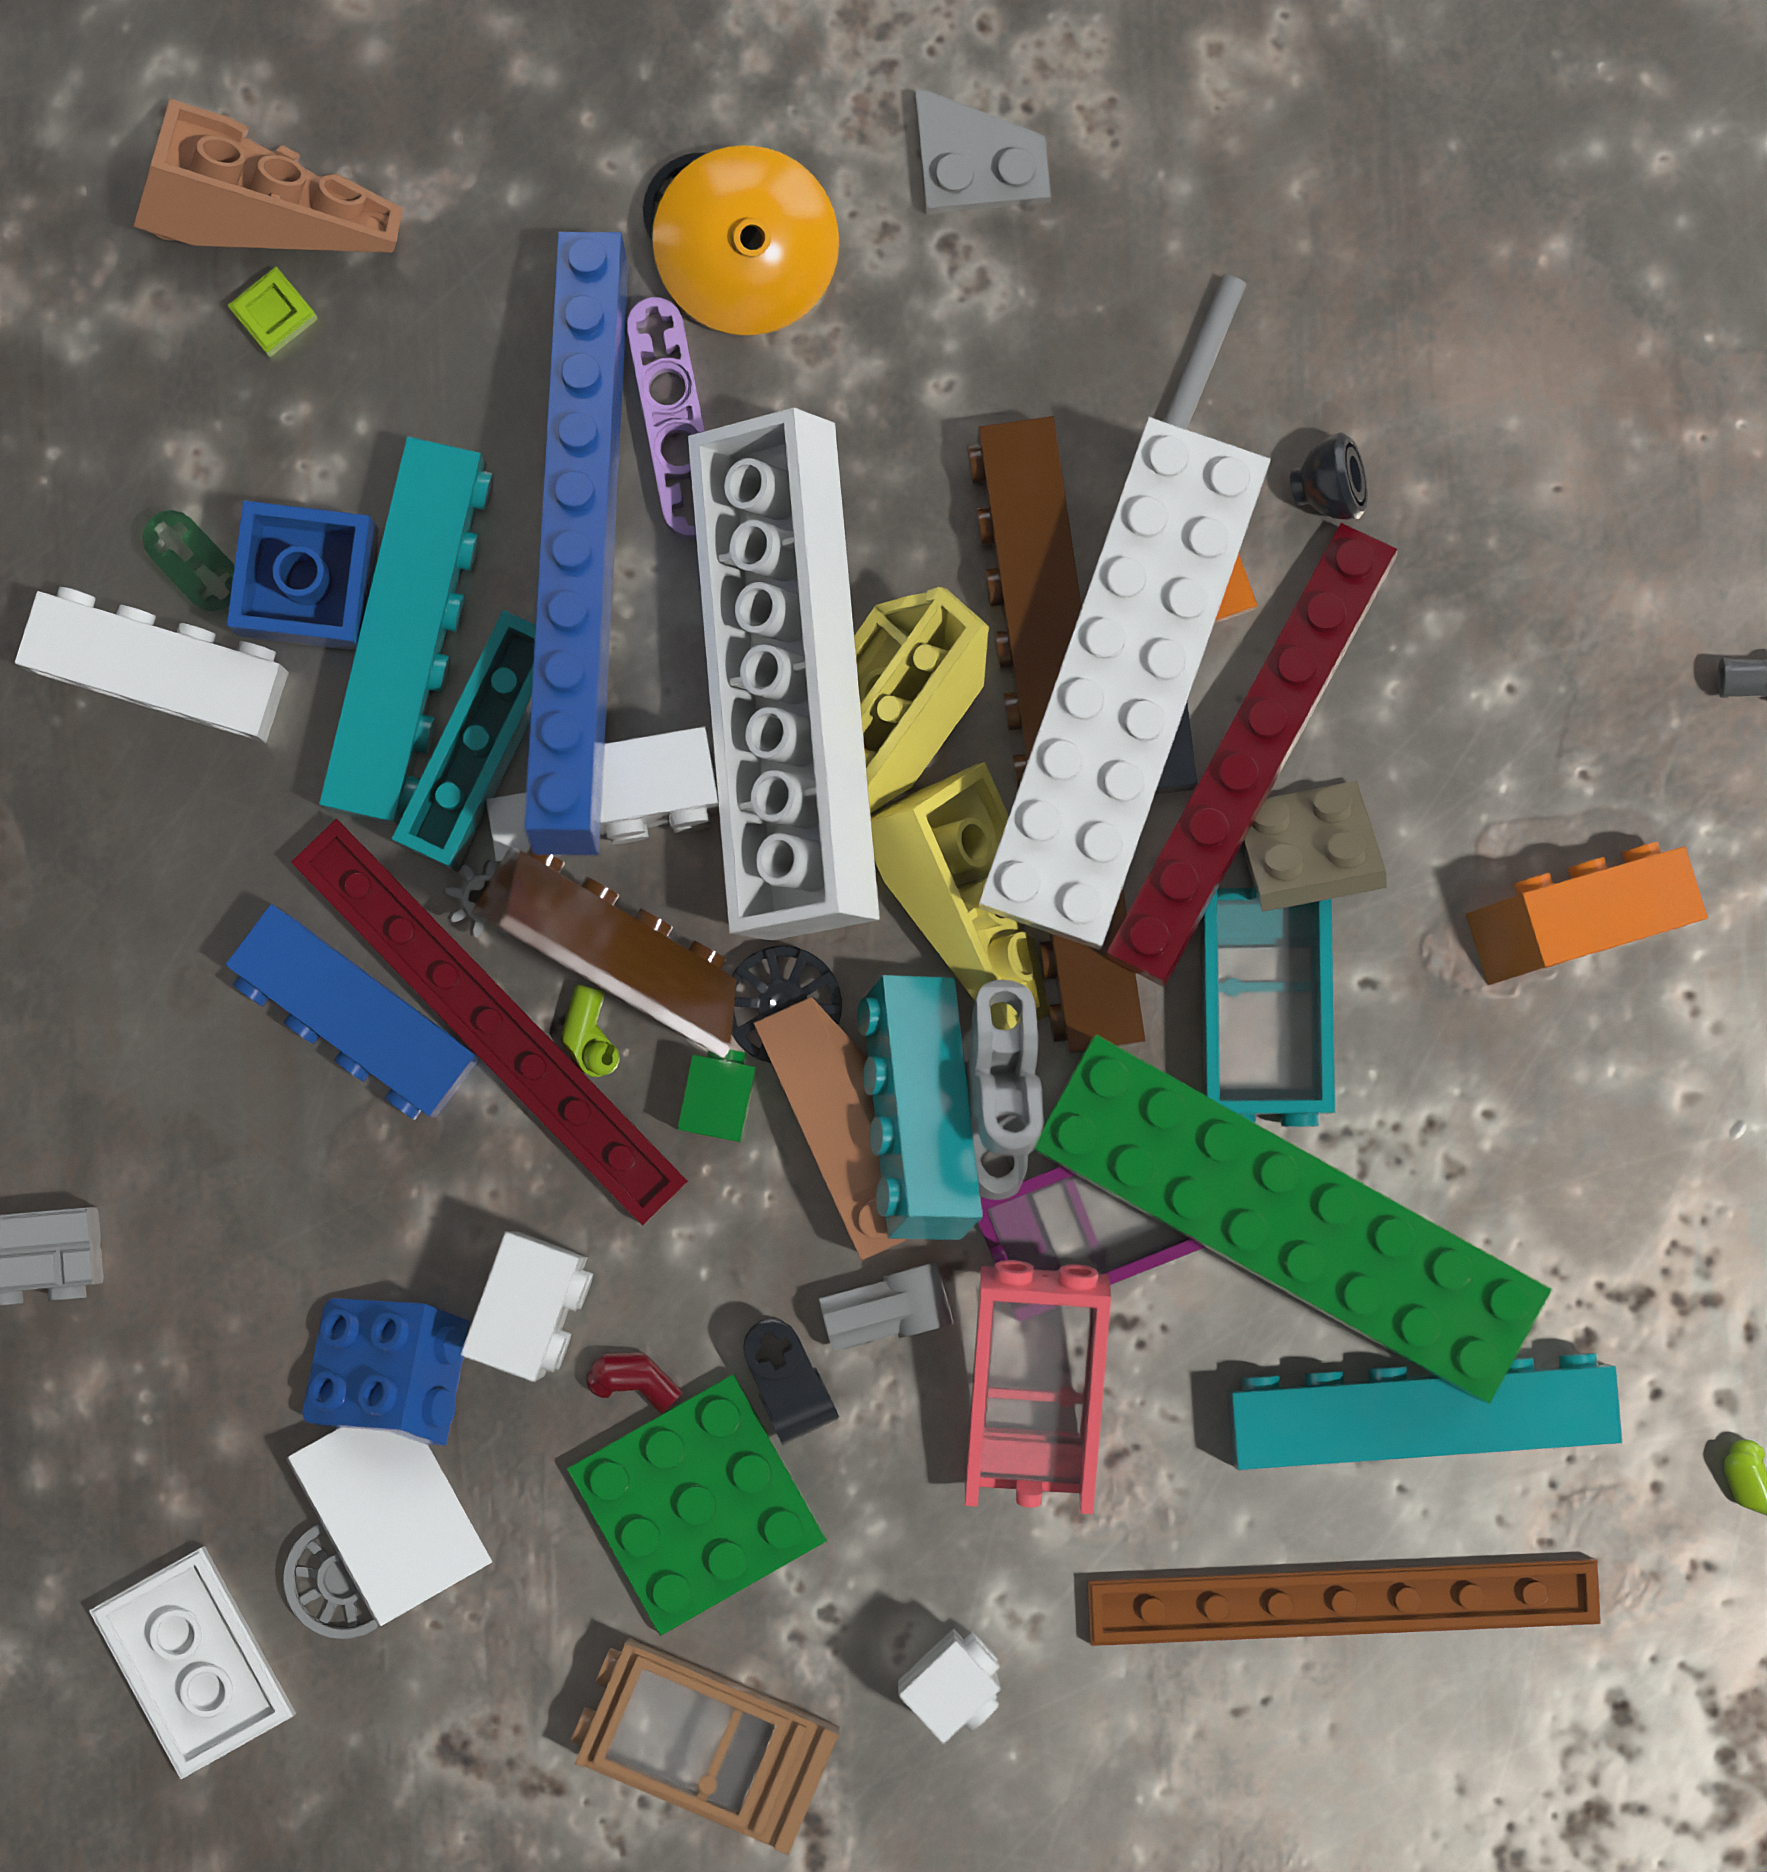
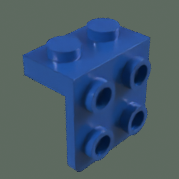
(386, 1368)

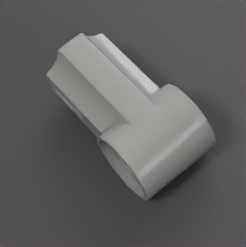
(900, 1305)

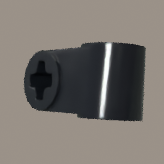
(790, 1390)

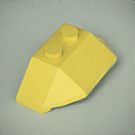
(916, 679)

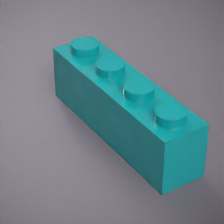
(473, 748)
(920, 1108)

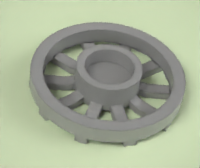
(333, 1584)

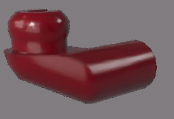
(629, 1373)

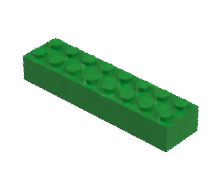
(1291, 1219)

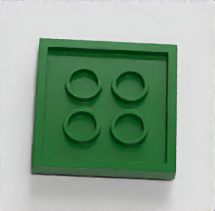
(697, 1504)

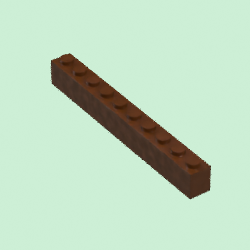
(1040, 610)

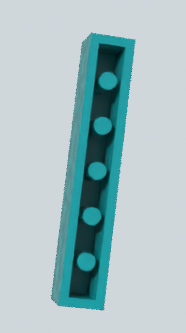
(405, 631)
(1421, 1415)

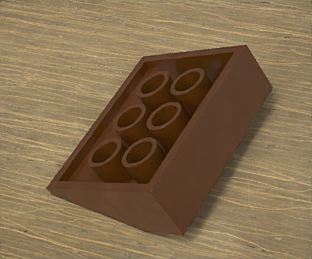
(611, 948)

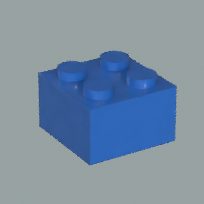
(302, 575)

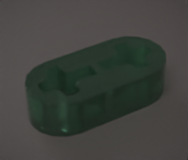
(183, 572)

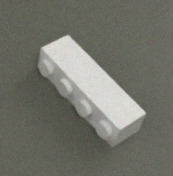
(151, 665)

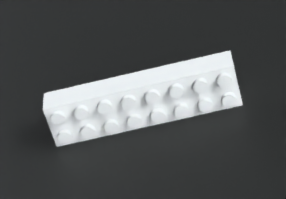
(782, 676)
(1124, 683)

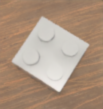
(658, 784)
(526, 1307)

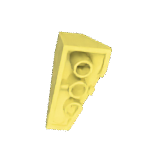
(936, 862)

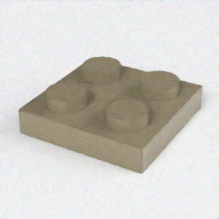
(1313, 848)

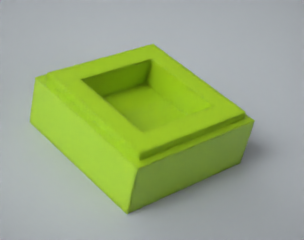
(273, 311)

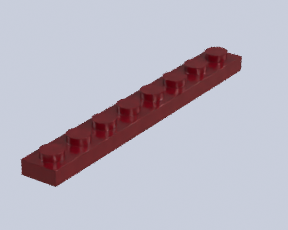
(1251, 755)
(490, 1022)

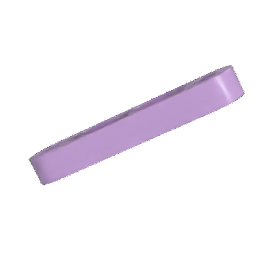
(666, 419)

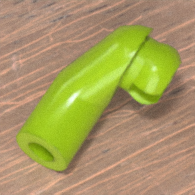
(584, 1037)
(1747, 1475)

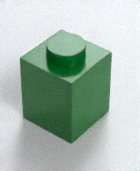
(717, 1096)

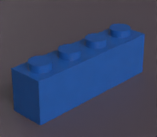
(352, 1012)

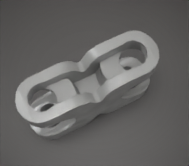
(1003, 1085)

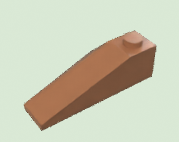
(230, 192)
(827, 1093)

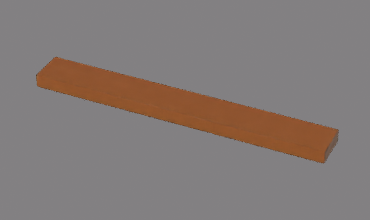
(1343, 1601)

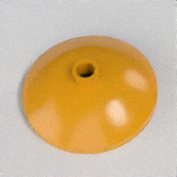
(701, 248)

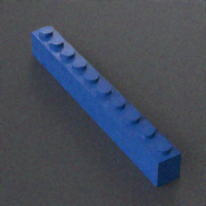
(577, 546)

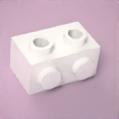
(952, 1685)

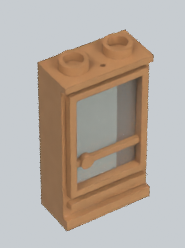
(705, 1743)

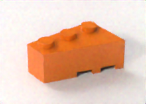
(1587, 913)

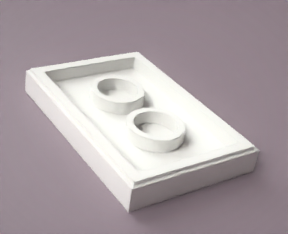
(389, 1517)
(192, 1662)

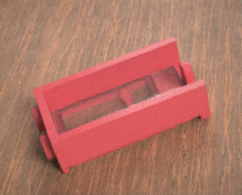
(1038, 1382)

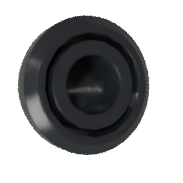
(1332, 479)

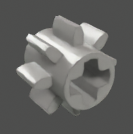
(470, 882)

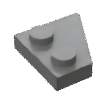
(977, 158)

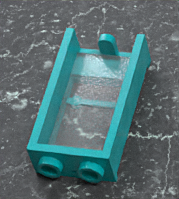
(1268, 1008)

